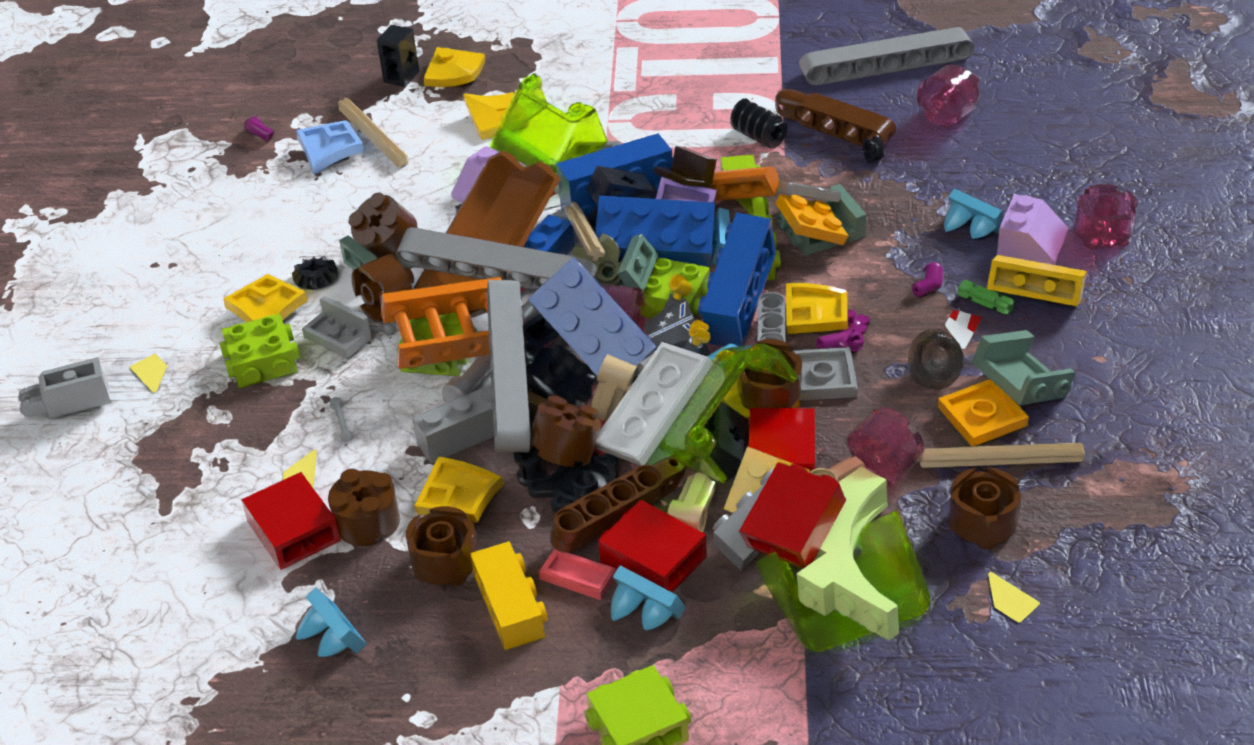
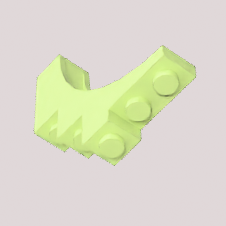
(834, 577)

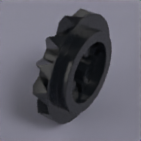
(325, 275)

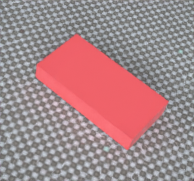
(577, 574)

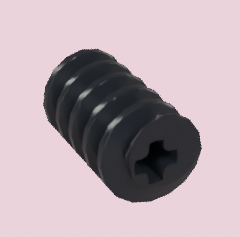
(758, 123)

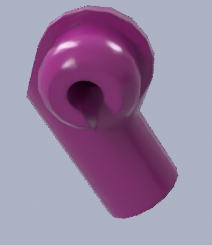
(254, 126)
(932, 281)
(841, 340)

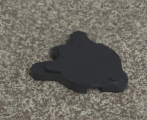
(558, 373)
(575, 482)

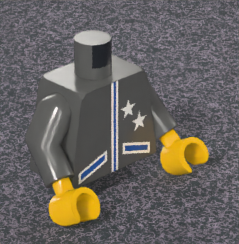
(677, 323)

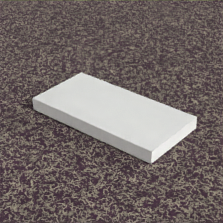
(652, 403)

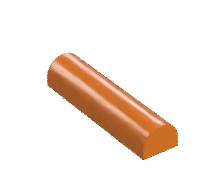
(745, 183)

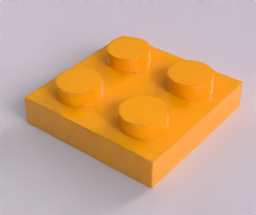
(811, 218)
(982, 412)

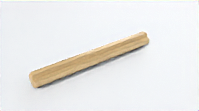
(373, 132)
(584, 231)
(1002, 455)

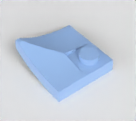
(328, 144)

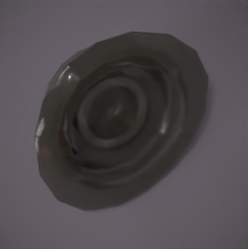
(935, 359)

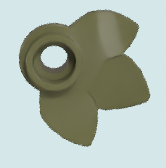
(609, 261)

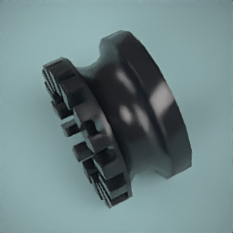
(873, 148)

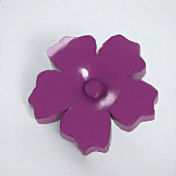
(858, 323)

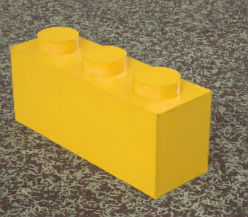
(1036, 280)
(509, 595)

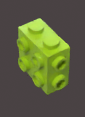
(658, 290)
(423, 332)
(259, 350)
(638, 711)

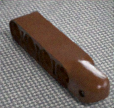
(834, 117)
(604, 507)

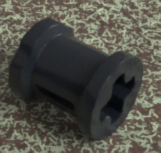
(528, 465)

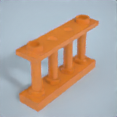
(431, 303)

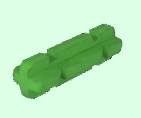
(986, 297)

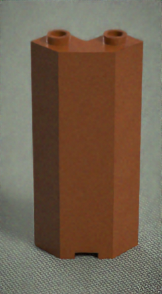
(499, 209)

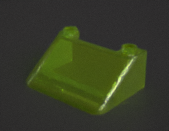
(541, 132)
(687, 436)
(885, 564)

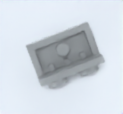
(338, 328)

